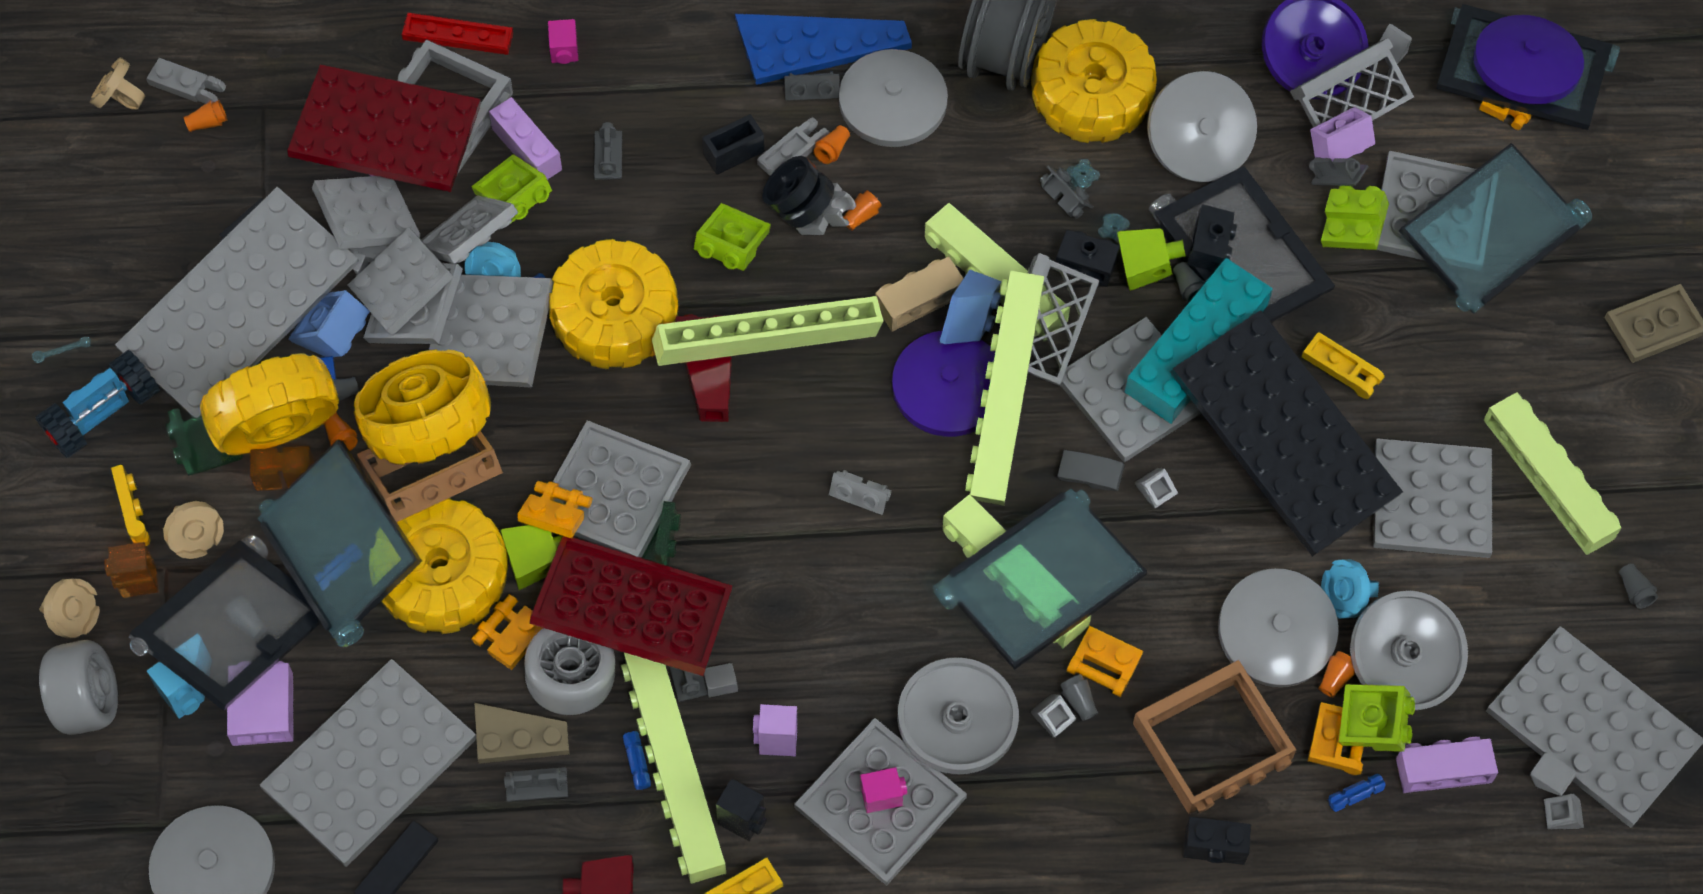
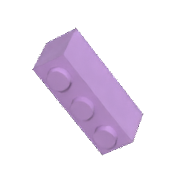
(524, 138)
(1446, 765)

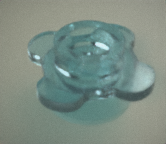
(1083, 180)
(1113, 220)

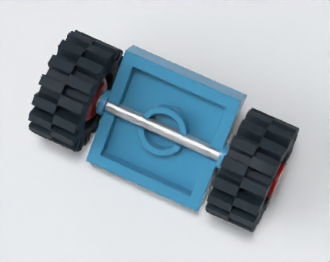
(97, 402)

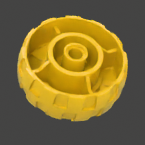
(1093, 81)
(611, 303)
(269, 404)
(422, 406)
(459, 569)

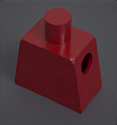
(603, 877)

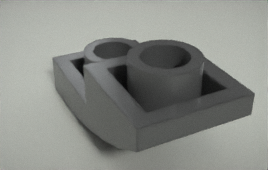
(1091, 470)

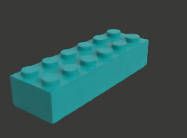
(1218, 307)

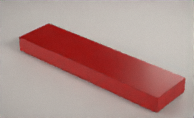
(457, 33)

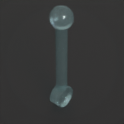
(39, 357)

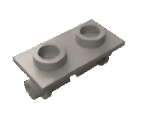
(852, 490)

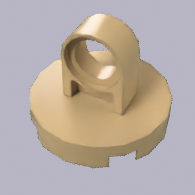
(118, 88)
(193, 529)
(70, 608)

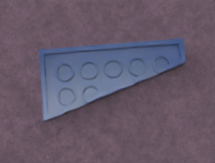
(809, 44)

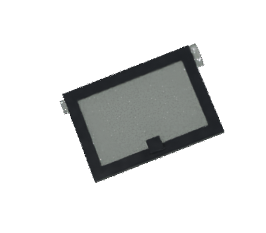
(1262, 241)
(228, 624)

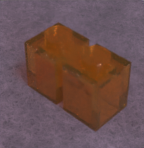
(267, 463)
(132, 569)

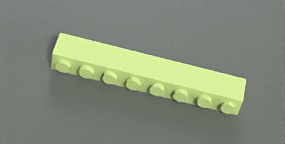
(766, 330)
(1006, 387)
(675, 769)

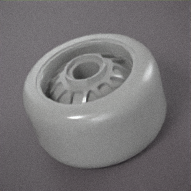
(568, 672)
(78, 687)

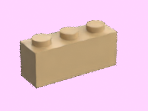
(918, 293)

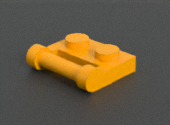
(1109, 654)
(1325, 742)

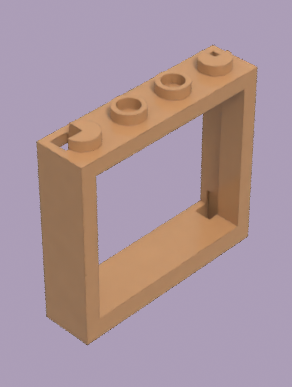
(435, 486)
(1183, 699)

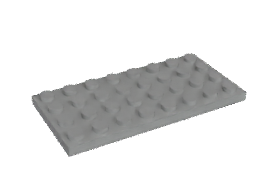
(238, 300)

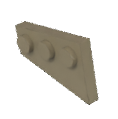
(517, 735)

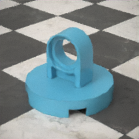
(492, 260)
(1348, 587)

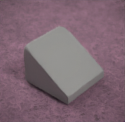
(1399, 41)
(1156, 487)
(720, 680)
(1053, 714)
(1552, 774)
(1563, 812)

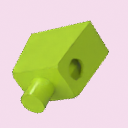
(1147, 256)
(529, 552)

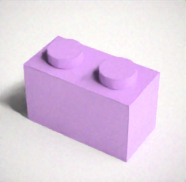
(1343, 135)
(776, 730)

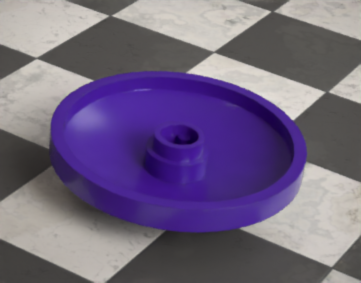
(1309, 39)
(1528, 59)
(942, 384)

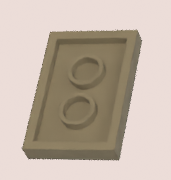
(1656, 323)

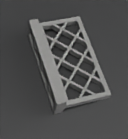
(1349, 68)
(1040, 266)

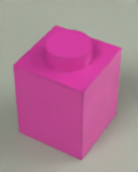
(563, 41)
(882, 790)

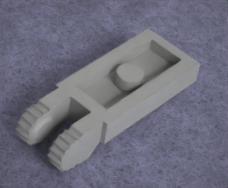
(184, 81)
(791, 145)

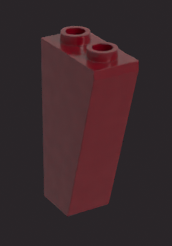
(710, 383)

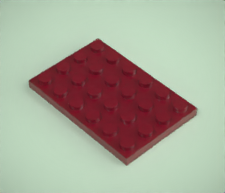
(384, 128)
(631, 605)

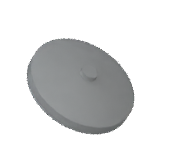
(893, 98)
(1202, 126)
(1278, 627)
(1411, 644)
(958, 715)
(212, 854)

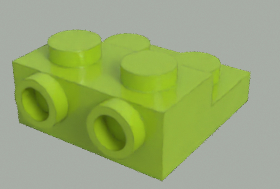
(514, 183)
(1354, 218)
(731, 237)
(1376, 717)

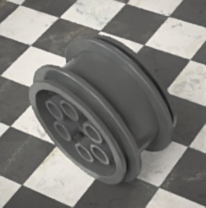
(1005, 38)

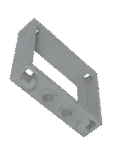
(500, 85)

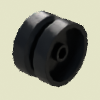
(798, 191)

